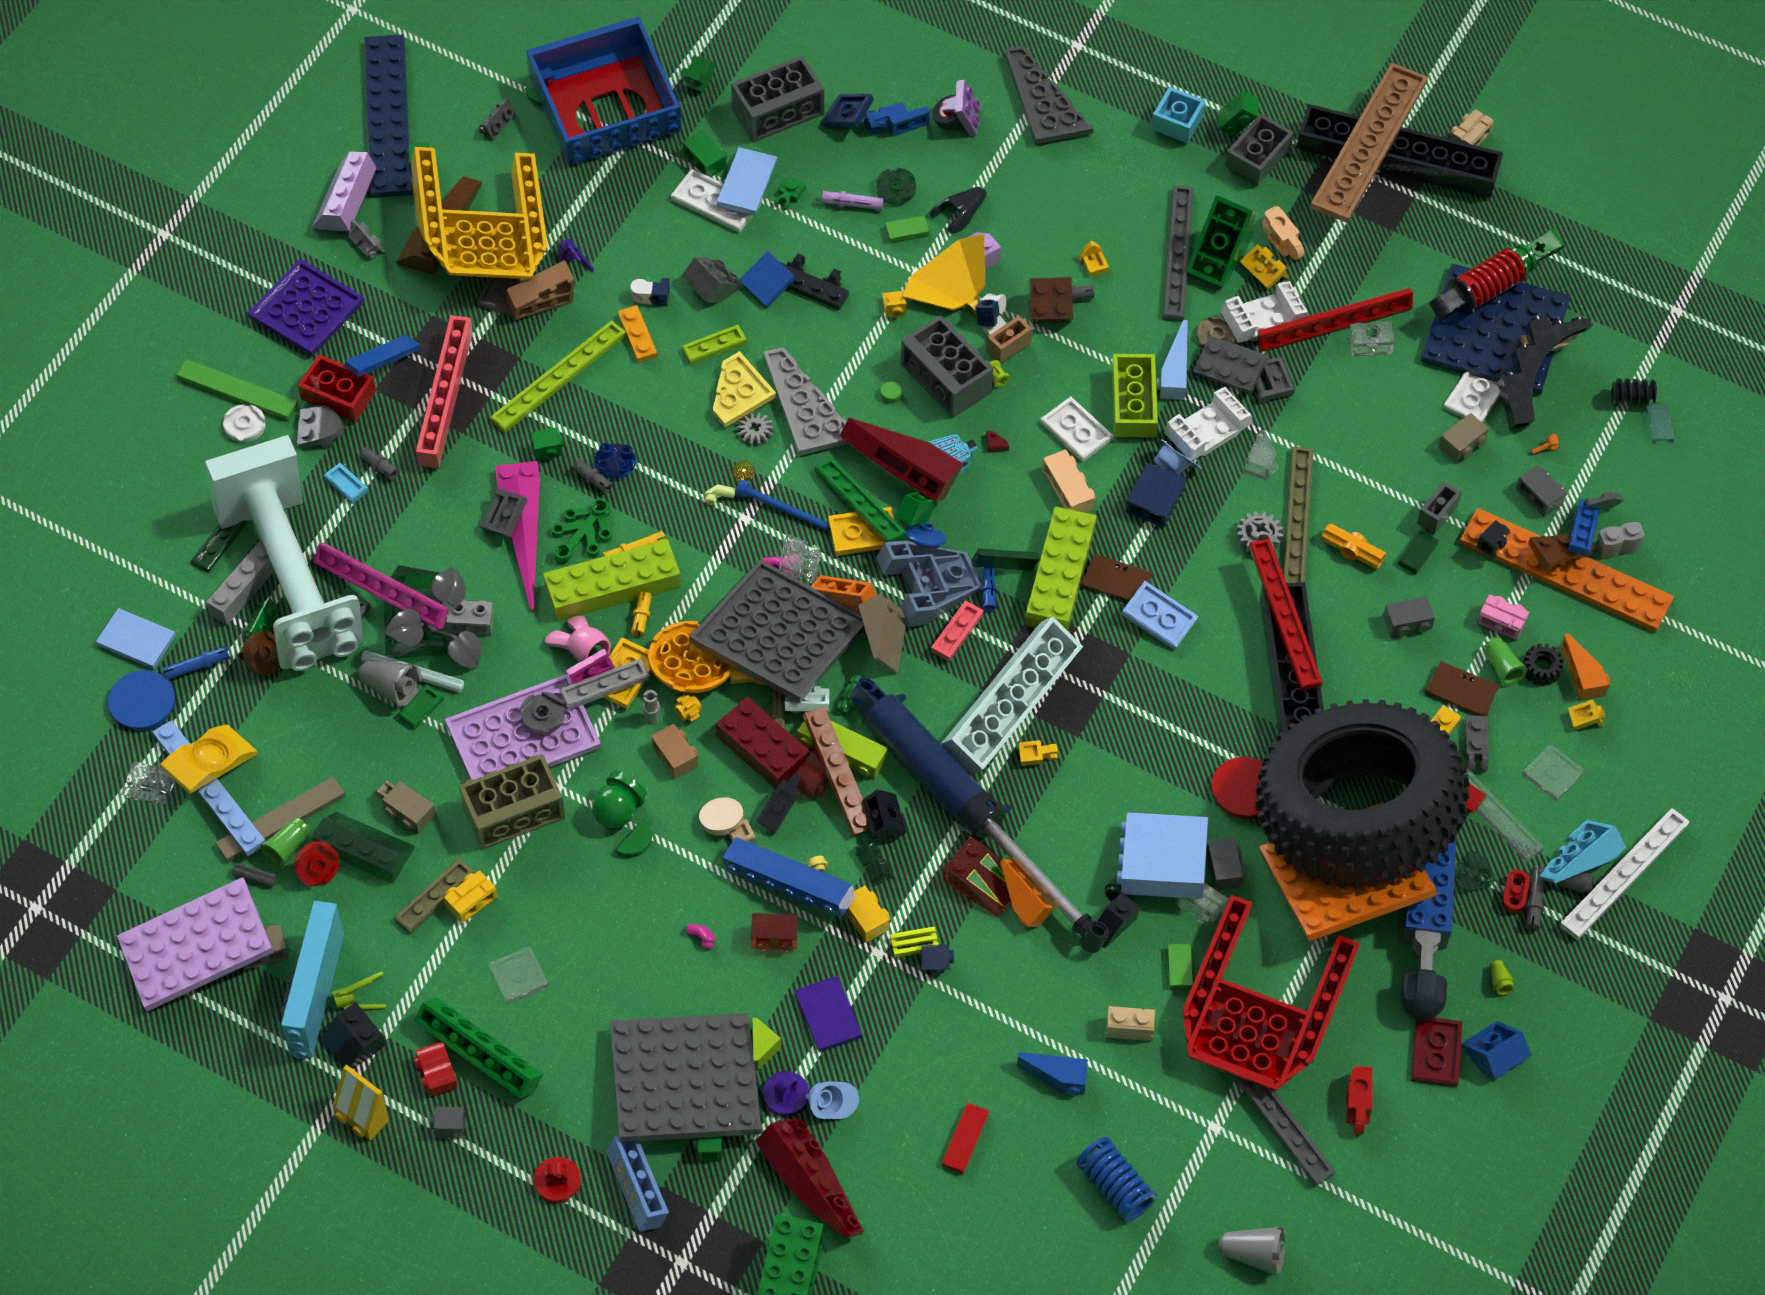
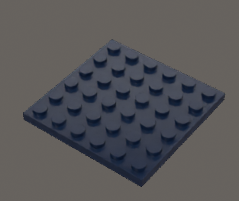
(1491, 333)

